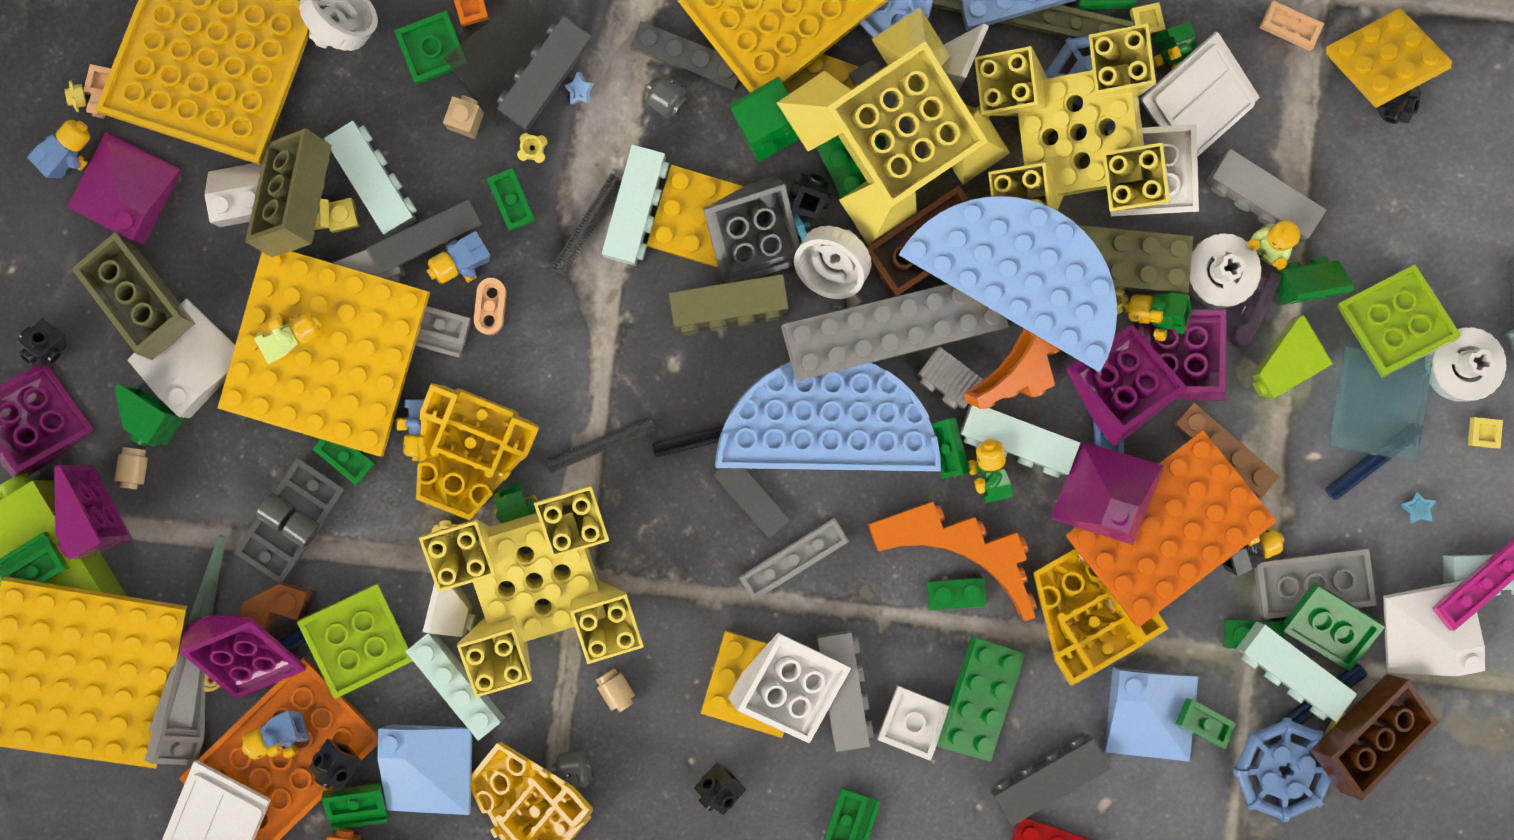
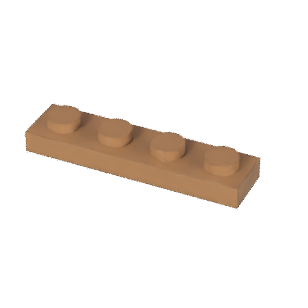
(1247, 464)

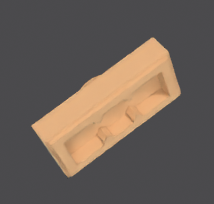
(1291, 25)

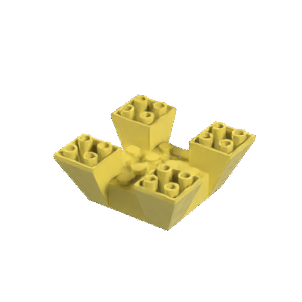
(1122, 70)
(858, 114)
(558, 534)

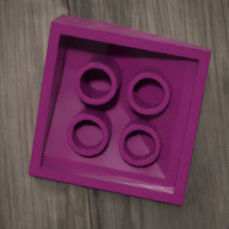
(124, 188)
(1197, 355)
(1128, 388)
(37, 421)
(1107, 492)
(85, 513)
(237, 654)

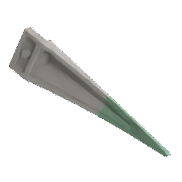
(180, 714)

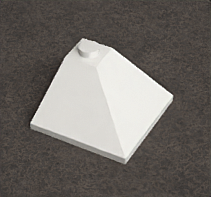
(1181, 167)
(190, 367)
(1422, 643)
(789, 687)

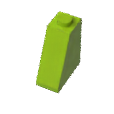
(1290, 360)

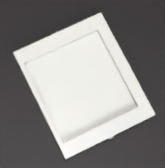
(1202, 91)
(216, 808)

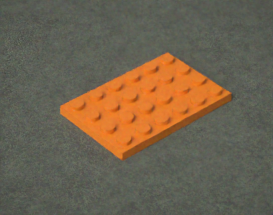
(1190, 528)
(283, 779)

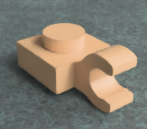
(94, 86)

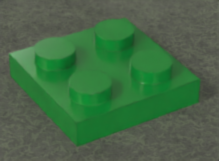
(426, 45)

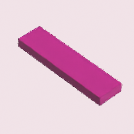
(1477, 588)

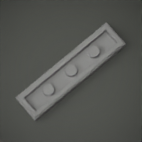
(793, 559)

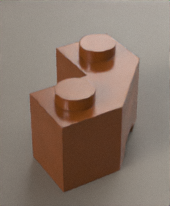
(283, 599)

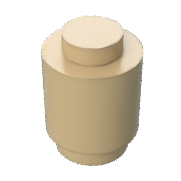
(131, 468)
(615, 690)

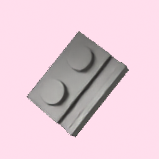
(443, 332)

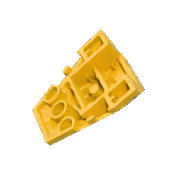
(467, 449)
(1085, 620)
(526, 798)

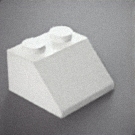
(231, 194)

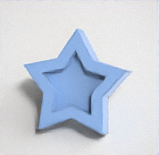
(579, 89)

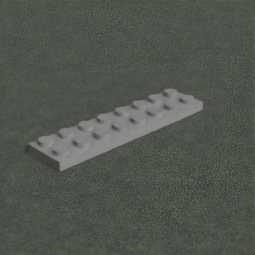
(886, 330)

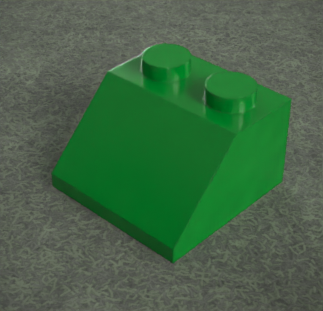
(762, 120)
(1313, 281)
(145, 416)

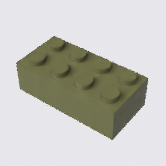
(288, 193)
(1145, 259)
(133, 296)
(729, 303)

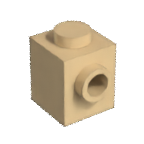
(464, 116)

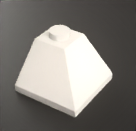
(962, 54)
(449, 613)

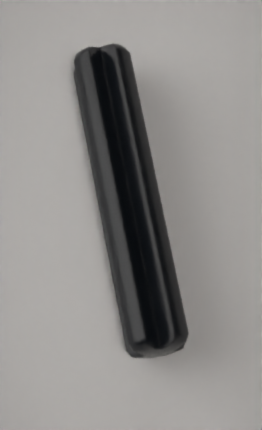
(687, 442)

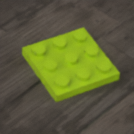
(1398, 321)
(355, 640)

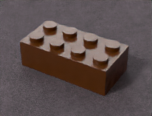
(892, 269)
(1374, 736)

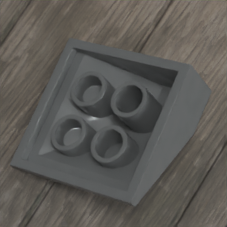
(752, 231)

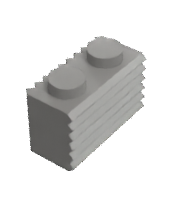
(948, 377)

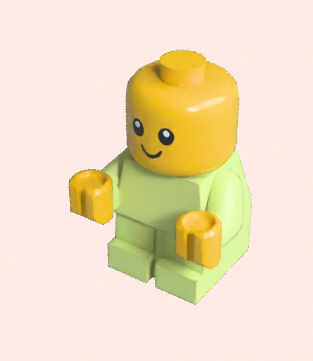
(1275, 242)
(284, 338)

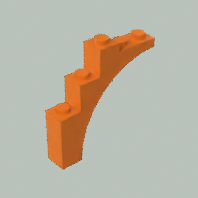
(1022, 371)
(997, 556)

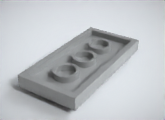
(1286, 580)

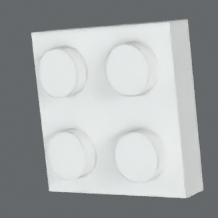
(913, 723)

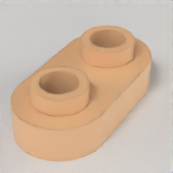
(490, 306)

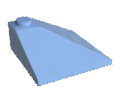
(1145, 714)
(426, 768)

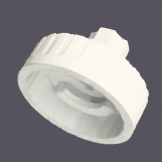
(342, 25)
(839, 251)
(1236, 284)
(1482, 358)

